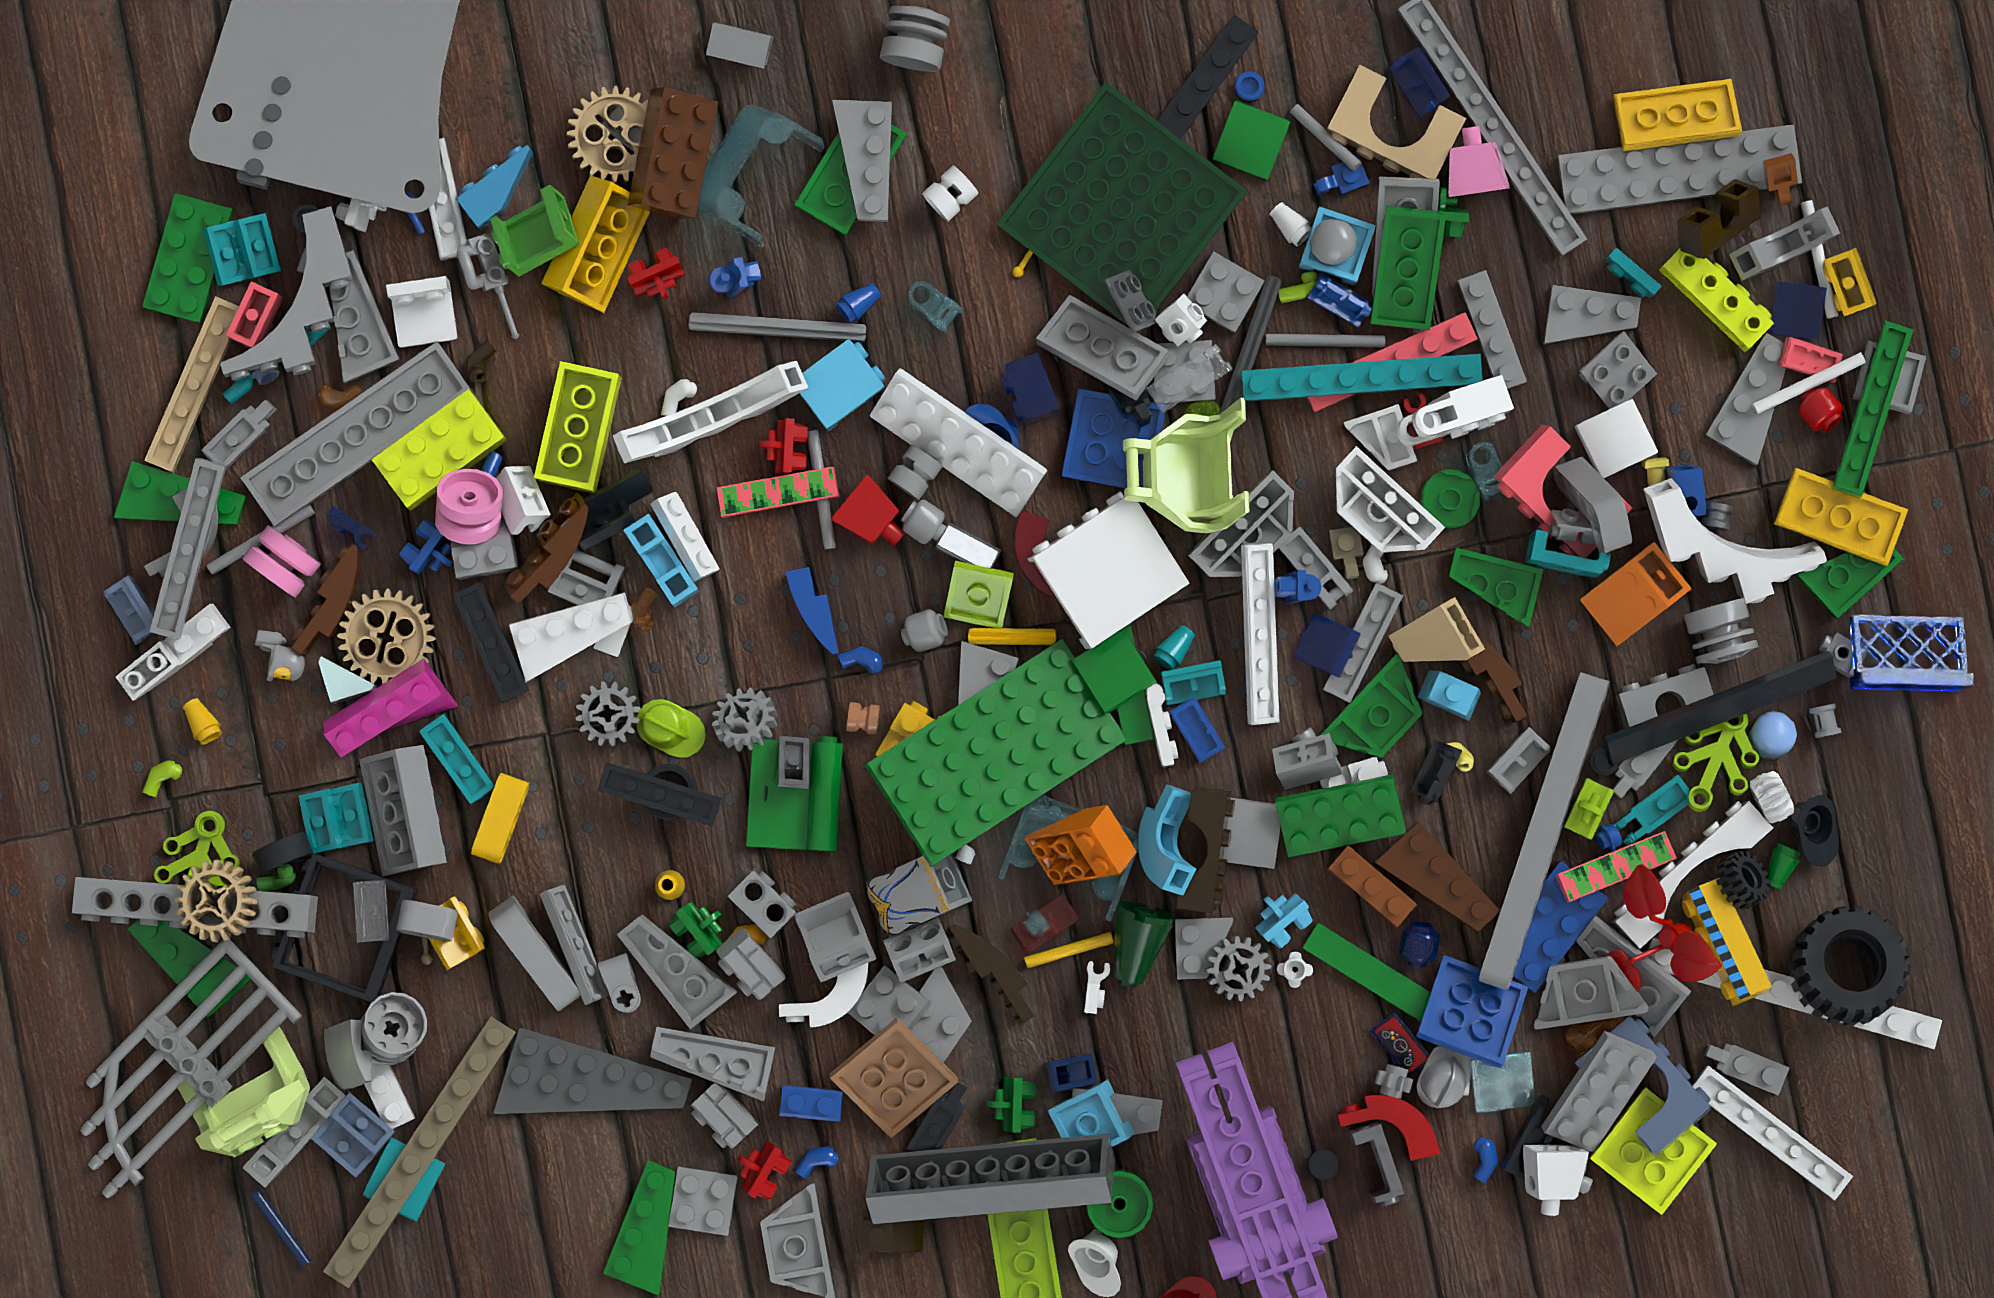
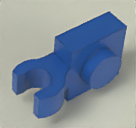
(1343, 179)

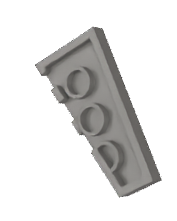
(679, 975)

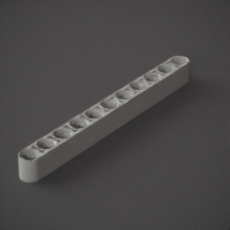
(1544, 831)

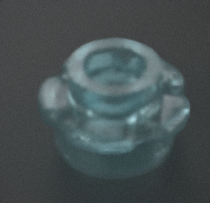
(1036, 923)

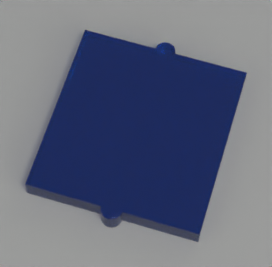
(1798, 310)
(1327, 645)

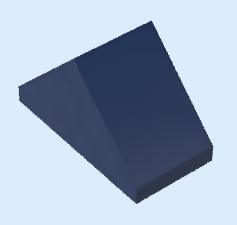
(1071, 1072)

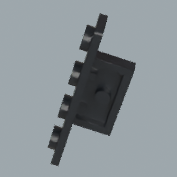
(609, 508)

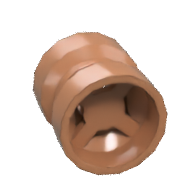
(864, 718)

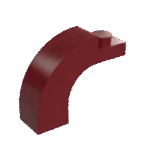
(1030, 533)

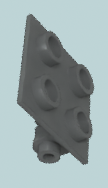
(1132, 303)

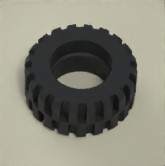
(1875, 939)

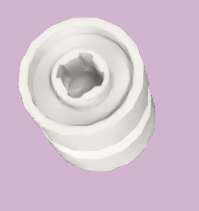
(942, 200)

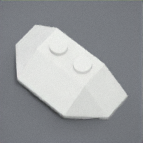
(1381, 507)

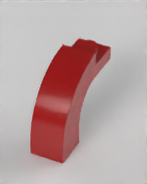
(1413, 1126)

